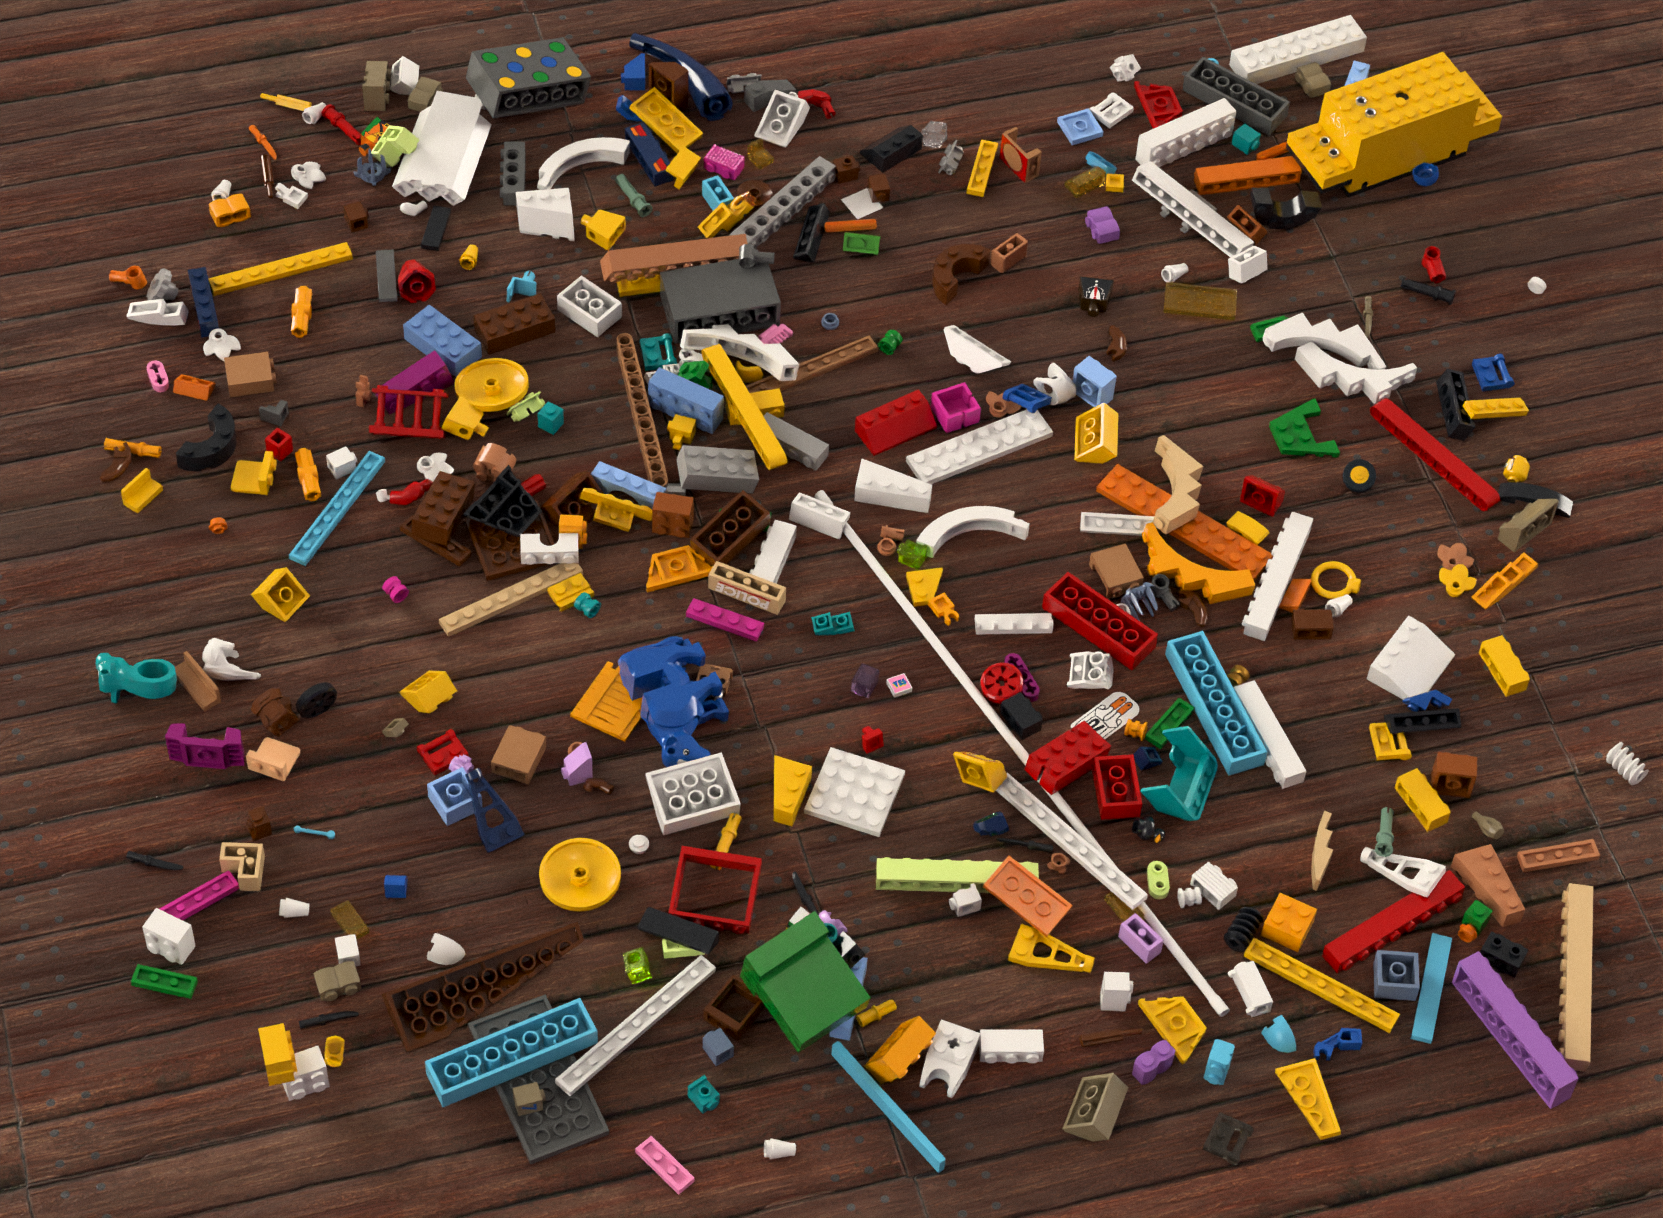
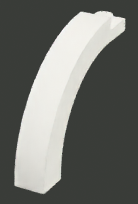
(579, 153)
(968, 520)

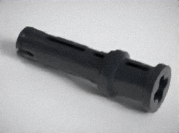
(1437, 292)

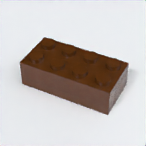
(514, 323)
(442, 508)
(731, 530)

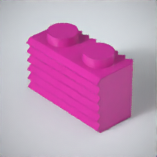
(724, 162)

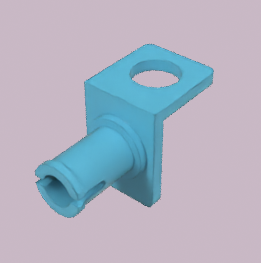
(522, 286)

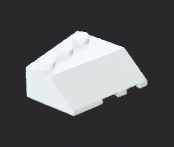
(545, 213)

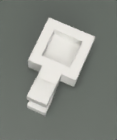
(292, 196)

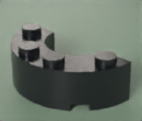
(1287, 213)
(214, 450)

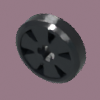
(316, 700)

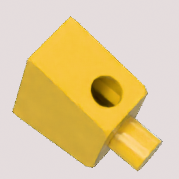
(604, 228)
(464, 420)

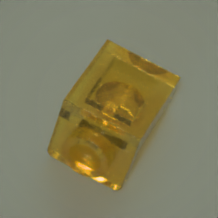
(758, 154)

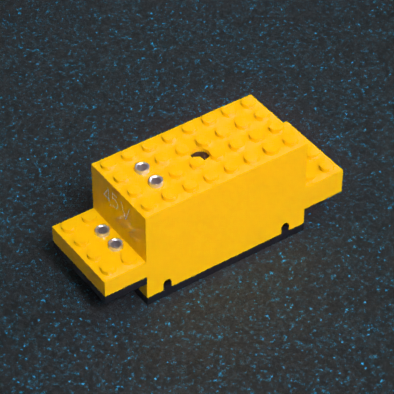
(1391, 125)

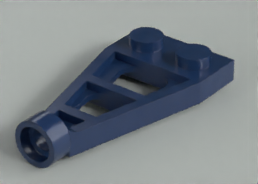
(501, 834)

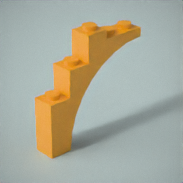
(1189, 576)

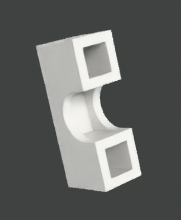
(537, 553)

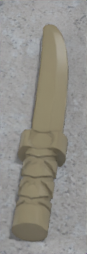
(1368, 314)

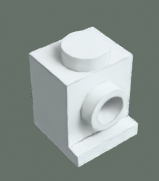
(966, 901)

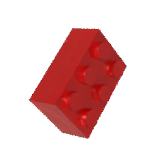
(1117, 787)

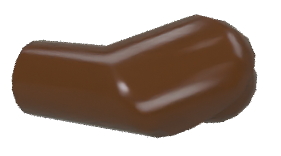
(598, 783)

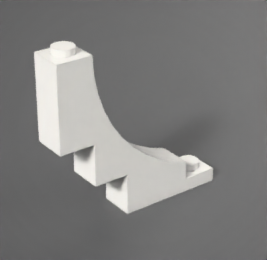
(1347, 343)

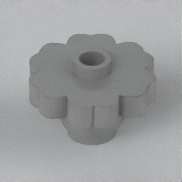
(162, 287)

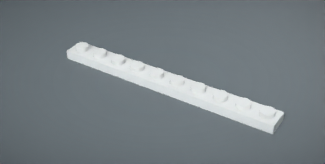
(1072, 842)
(635, 1025)

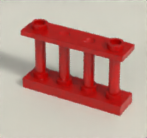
(416, 429)

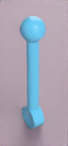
(330, 834)

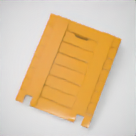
(609, 705)

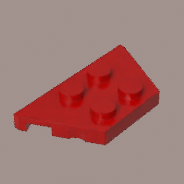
(1158, 103)

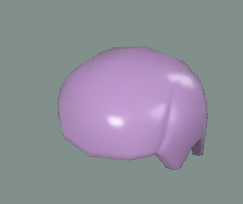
(825, 917)

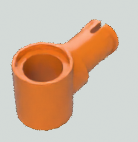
(132, 276)

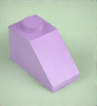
(578, 765)

